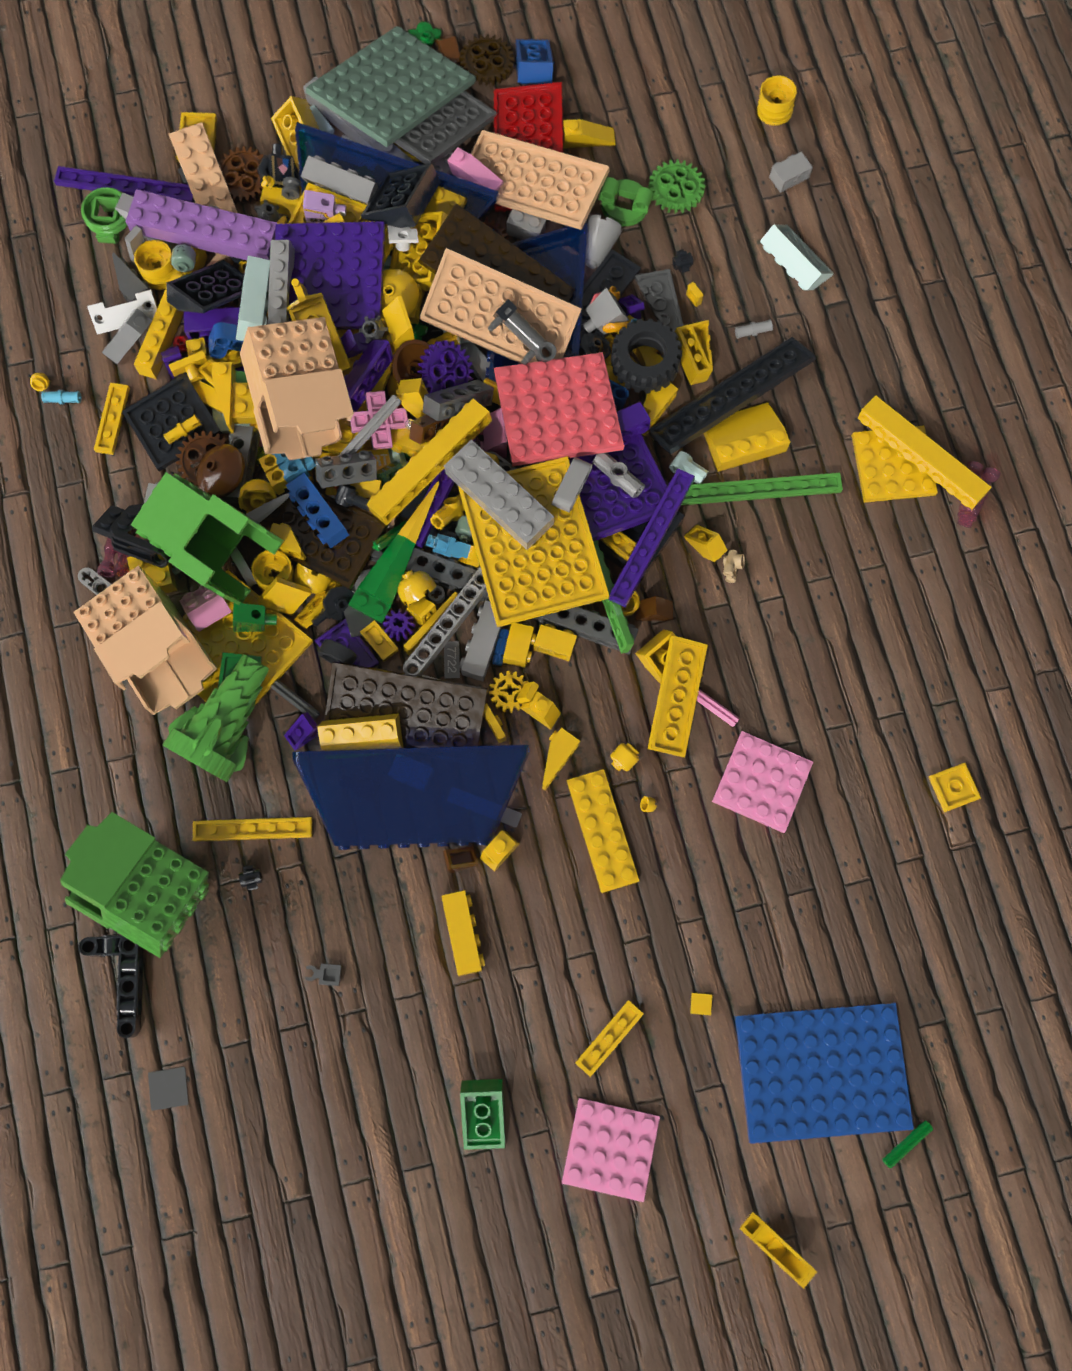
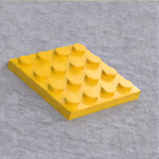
(886, 472)

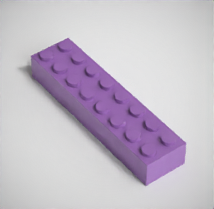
(200, 226)

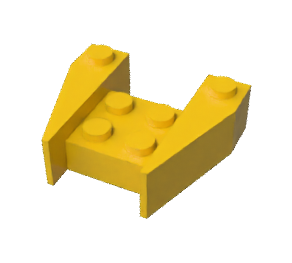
(233, 397)

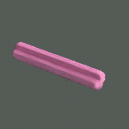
(717, 708)

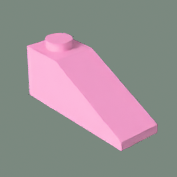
(470, 169)

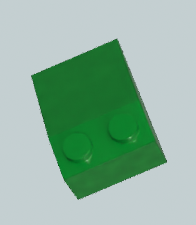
(482, 1114)

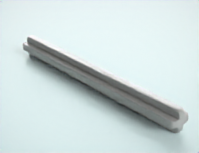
(371, 427)

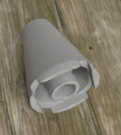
(600, 239)

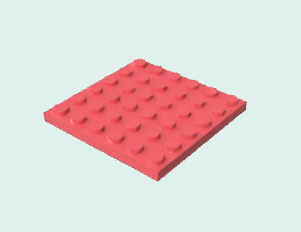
(558, 409)

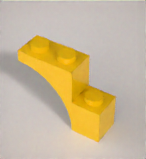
(778, 1250)

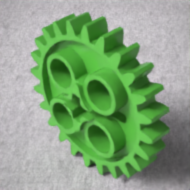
(676, 186)

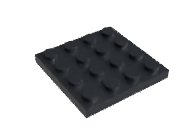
(160, 414)

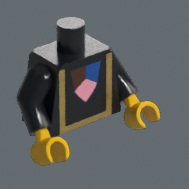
(276, 167)

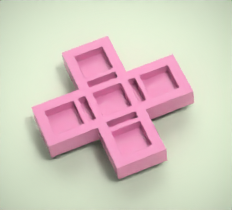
(382, 437)

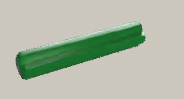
(388, 537)
(907, 1144)

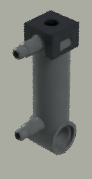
(524, 331)

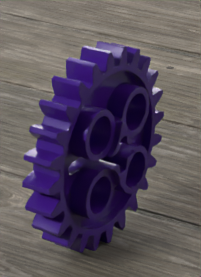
(444, 369)

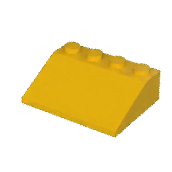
(408, 260)
(747, 437)

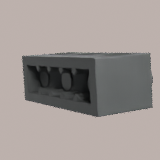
(353, 474)

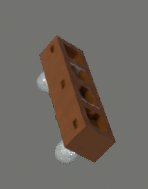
(424, 428)

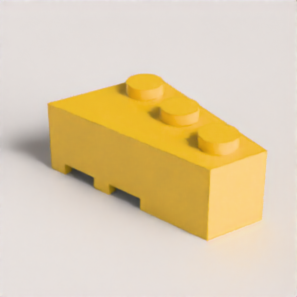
(696, 351)

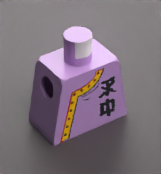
(321, 206)

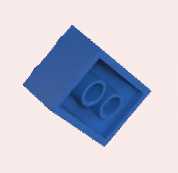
(534, 61)

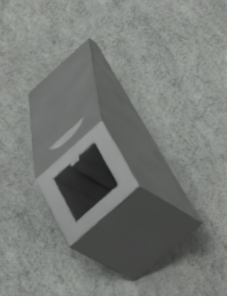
(128, 279)

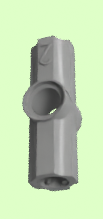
(626, 481)

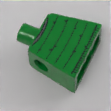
(245, 615)

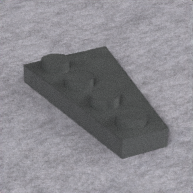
(661, 297)

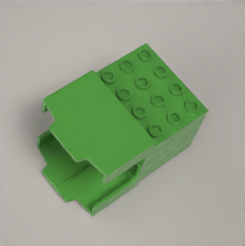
(200, 533)
(132, 883)

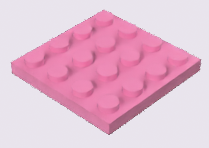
(762, 782)
(610, 1149)

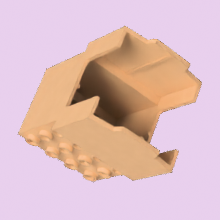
(295, 387)
(145, 642)

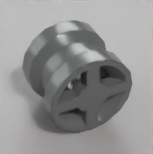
(291, 188)

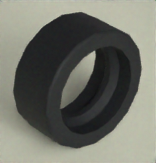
(334, 651)

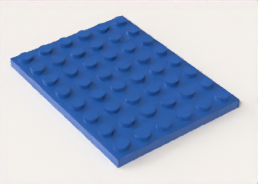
(823, 1073)

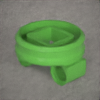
(629, 189)
(106, 228)

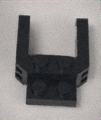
(117, 526)

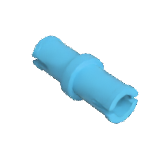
(61, 397)

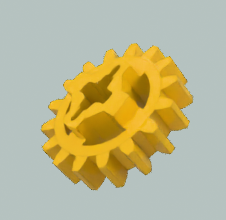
(501, 692)

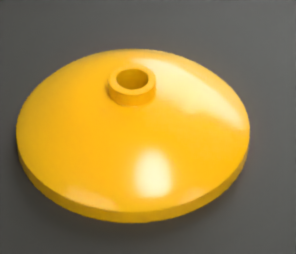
(403, 285)

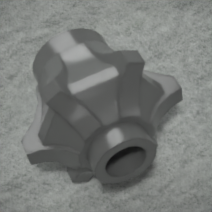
(268, 212)
(368, 327)

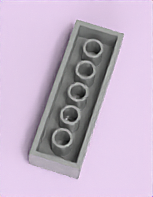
(499, 494)

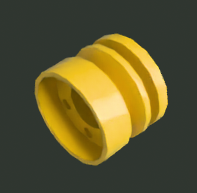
(776, 100)
(154, 263)
(268, 565)

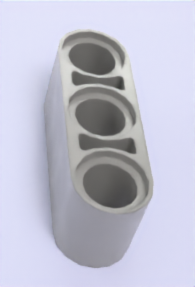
(572, 484)

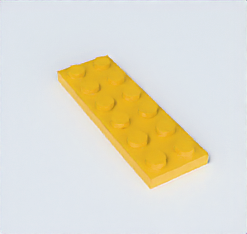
(677, 696)
(602, 831)

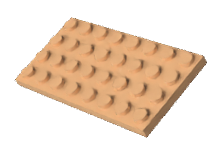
(541, 179)
(469, 295)

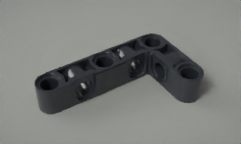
(129, 969)

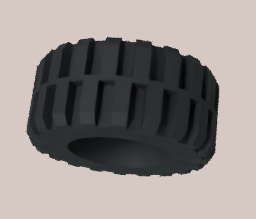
(652, 335)

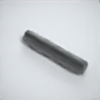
(294, 699)

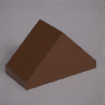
(448, 48)
(654, 609)
(460, 859)

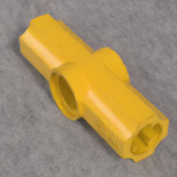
(451, 511)

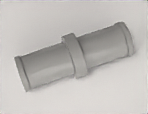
(753, 328)

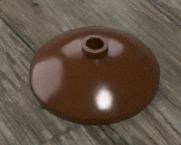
(408, 357)
(220, 470)

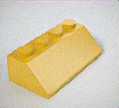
(285, 121)
(361, 733)

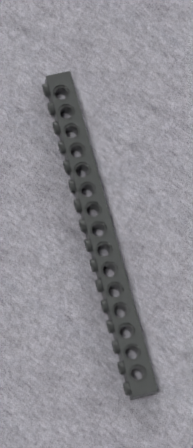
(453, 567)

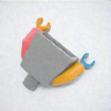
(606, 312)

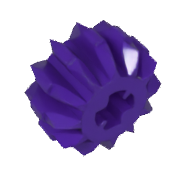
(394, 630)

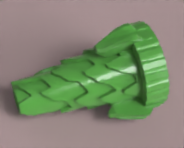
(214, 731)

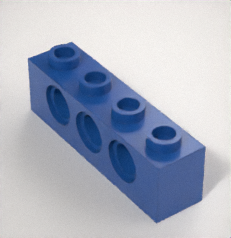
(335, 531)

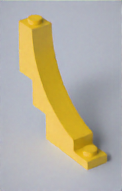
(659, 401)

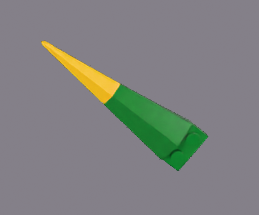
(380, 585)

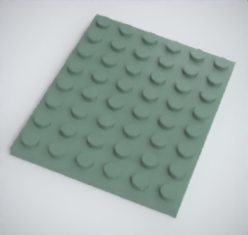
(390, 86)

